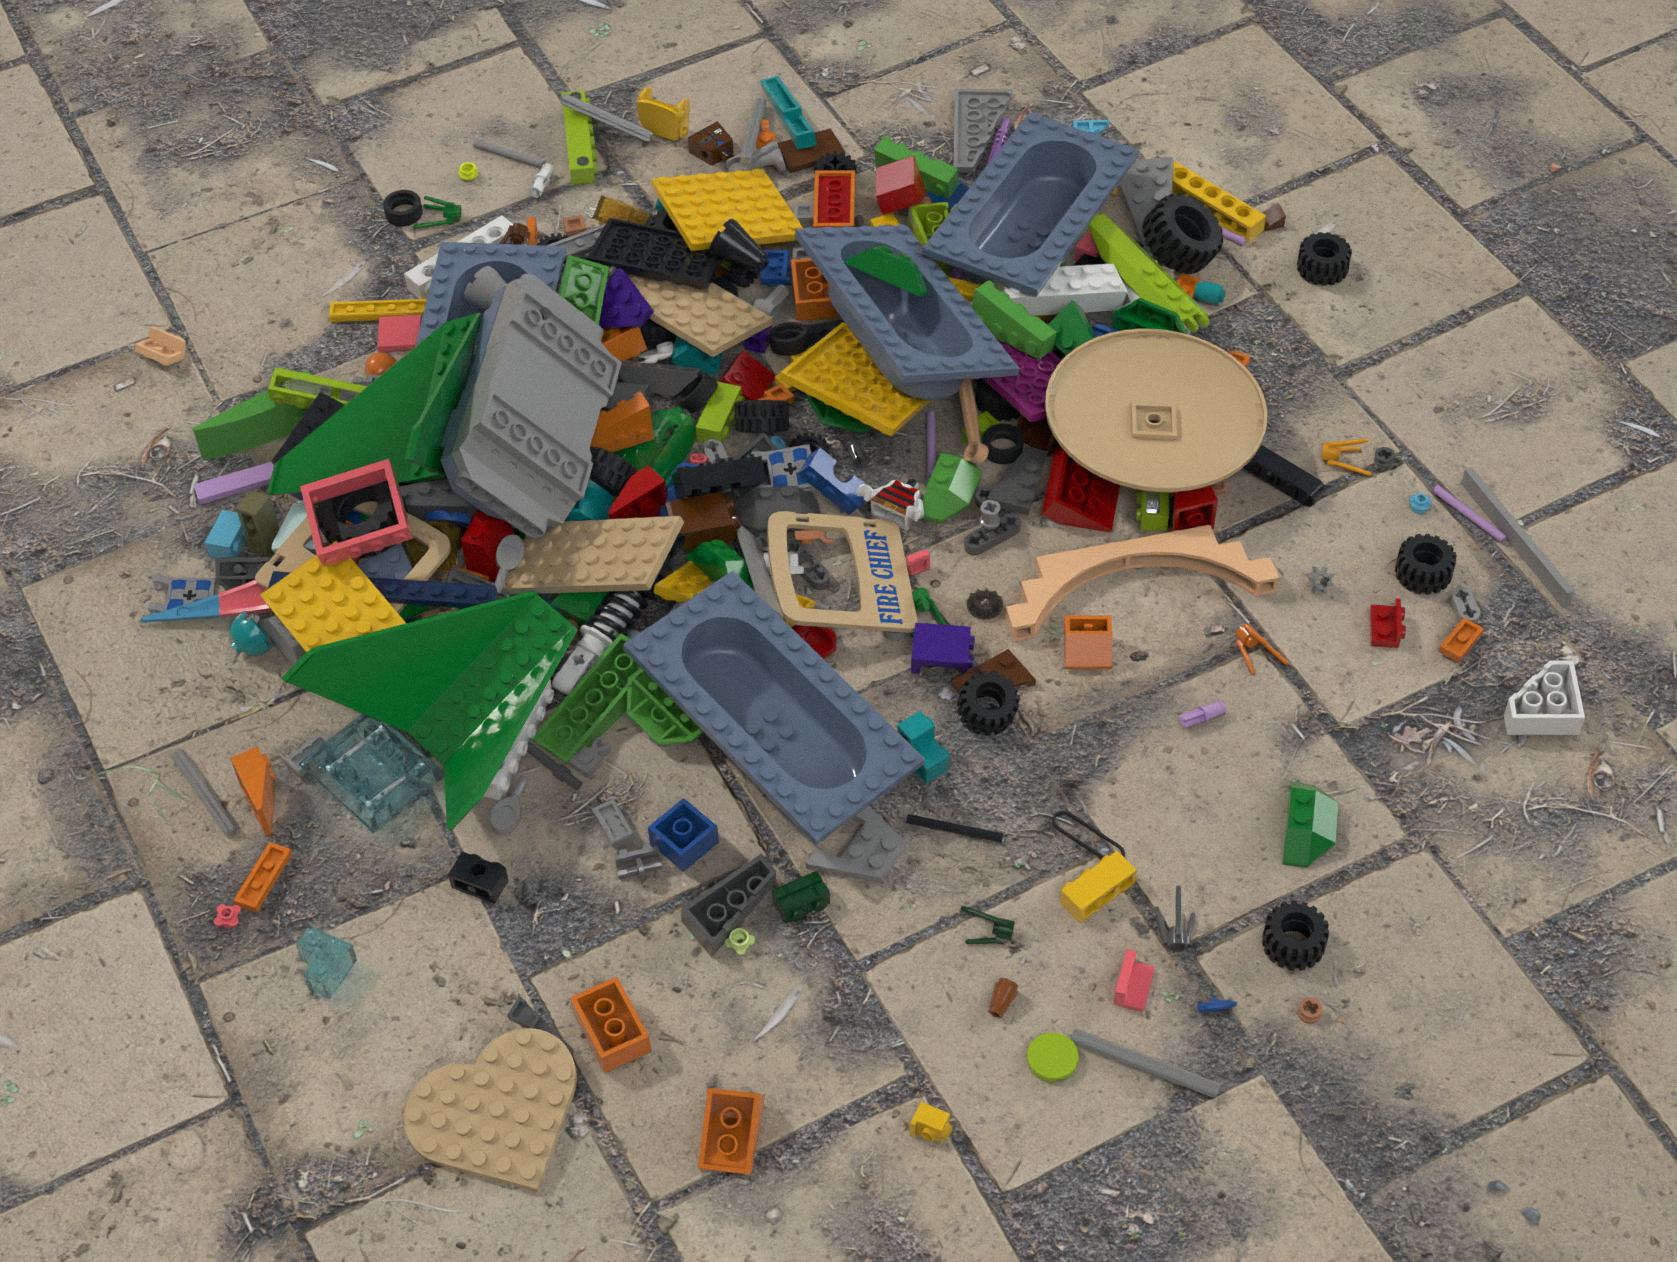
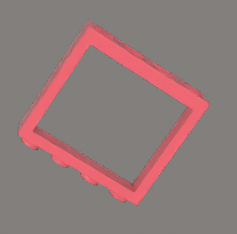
(346, 483)

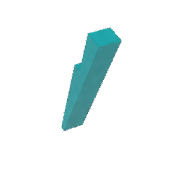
(789, 112)

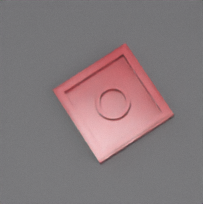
(398, 332)

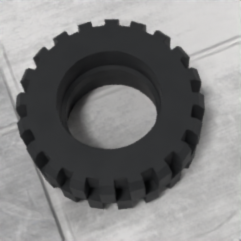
(1182, 233)
(334, 512)

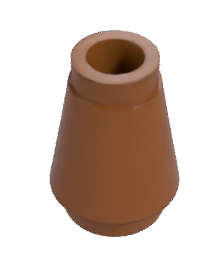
(1002, 997)

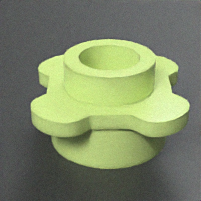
(736, 935)

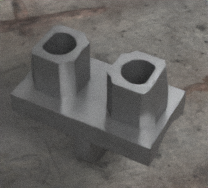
(638, 861)

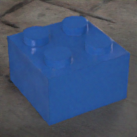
(683, 834)

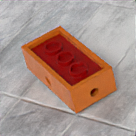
(834, 199)

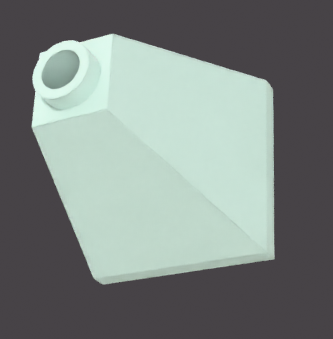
(293, 519)

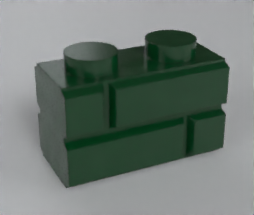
(801, 897)

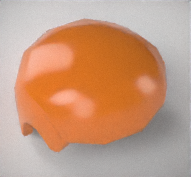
(378, 363)

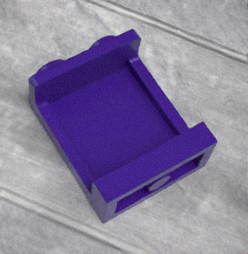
(942, 647)

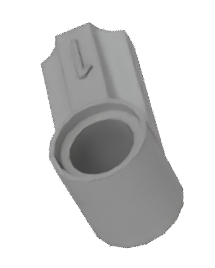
(773, 301)

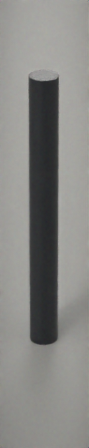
(954, 828)

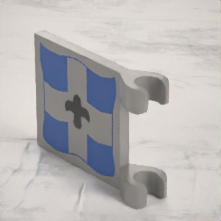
(785, 466)
(181, 591)

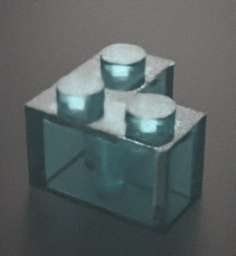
(328, 961)

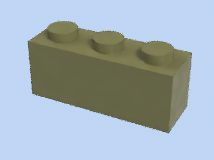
(258, 522)

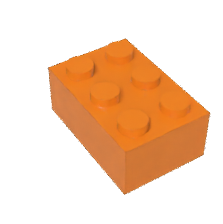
(810, 292)
(610, 1024)

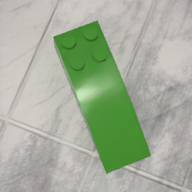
(584, 286)
(246, 426)
(591, 705)

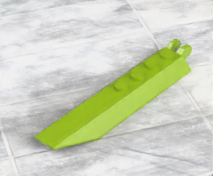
(1143, 272)

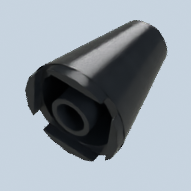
(738, 247)

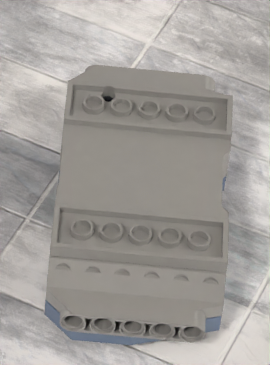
(529, 408)

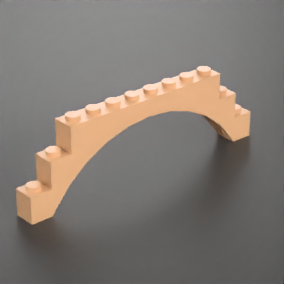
(1187, 548)

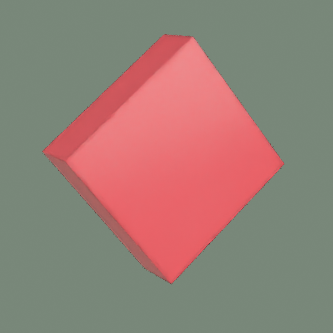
(918, 562)

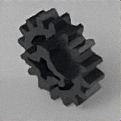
(835, 163)

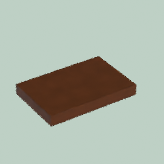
(805, 158)

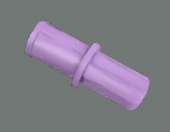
(1202, 714)

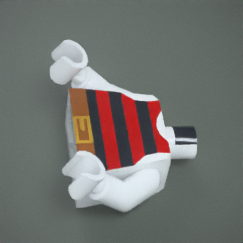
(895, 502)

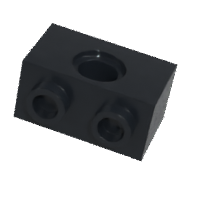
(486, 887)

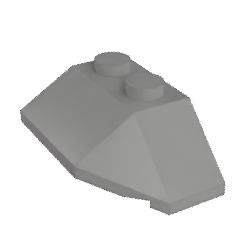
(282, 638)

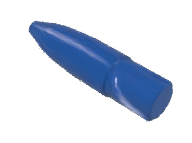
(1215, 1005)

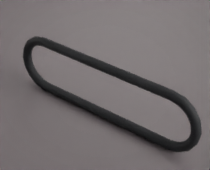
(1089, 827)

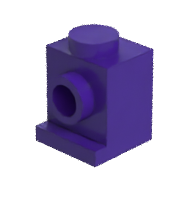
(763, 337)

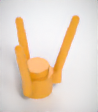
(1332, 451)

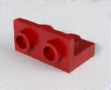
(1386, 625)
(818, 638)

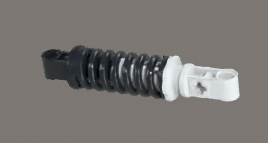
(607, 625)

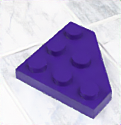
(623, 304)

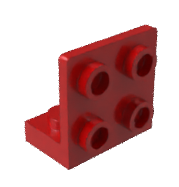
(749, 375)

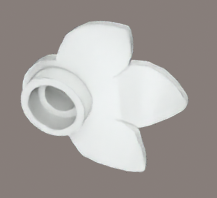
(662, 352)

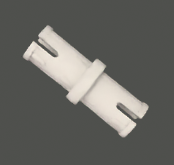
(541, 180)

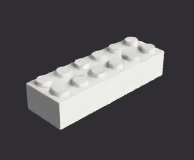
(1090, 286)

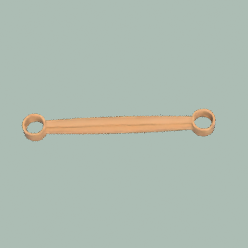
(975, 450)

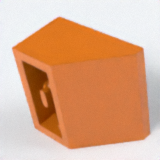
(1088, 641)

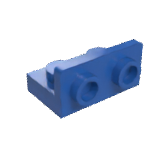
(777, 269)

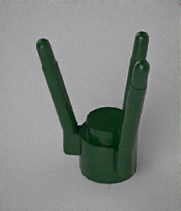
(1002, 928)

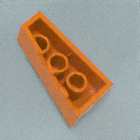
(624, 425)

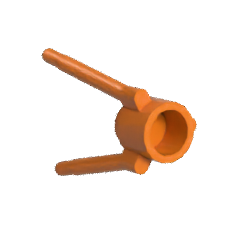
(1250, 638)

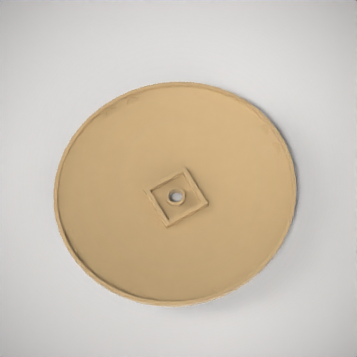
(1199, 394)

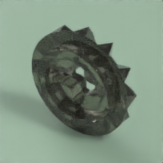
(984, 611)

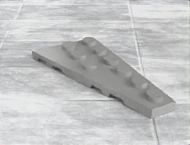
(975, 121)
(1145, 186)

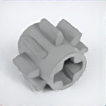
(1325, 582)

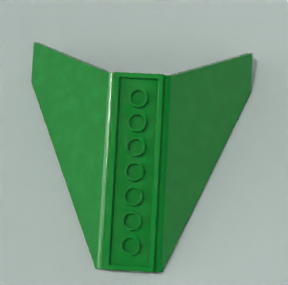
(392, 418)
(450, 682)

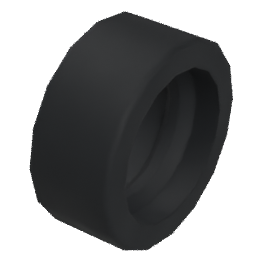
(402, 218)
(789, 338)
(698, 392)
(1003, 431)

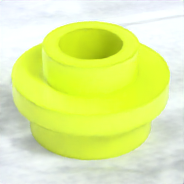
(468, 171)

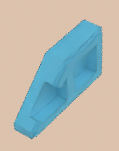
(1092, 126)

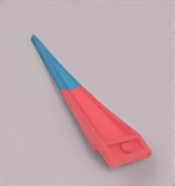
(227, 603)

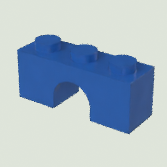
(819, 473)

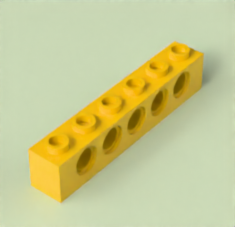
(1229, 210)

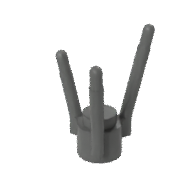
(1177, 938)

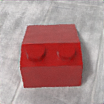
(640, 496)

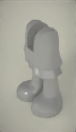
(764, 156)

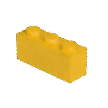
(1098, 886)

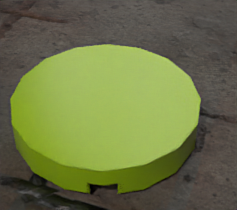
(1052, 1057)

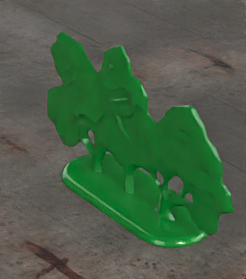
(675, 450)

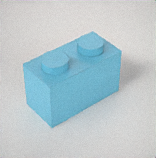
(226, 536)

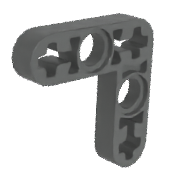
(986, 543)
(809, 575)

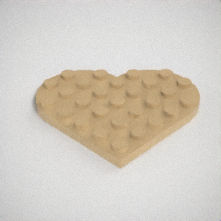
(496, 1114)

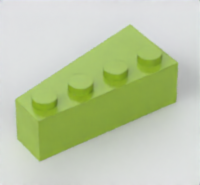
(924, 221)

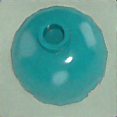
(248, 636)

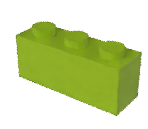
(719, 413)

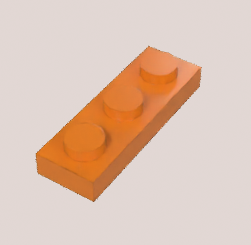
(263, 877)

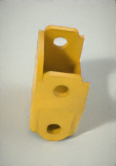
(663, 118)

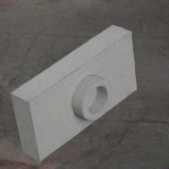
(295, 758)
(613, 823)

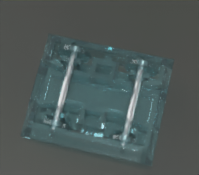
(372, 773)

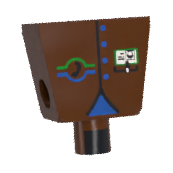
(711, 144)

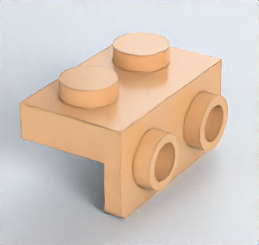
(162, 347)

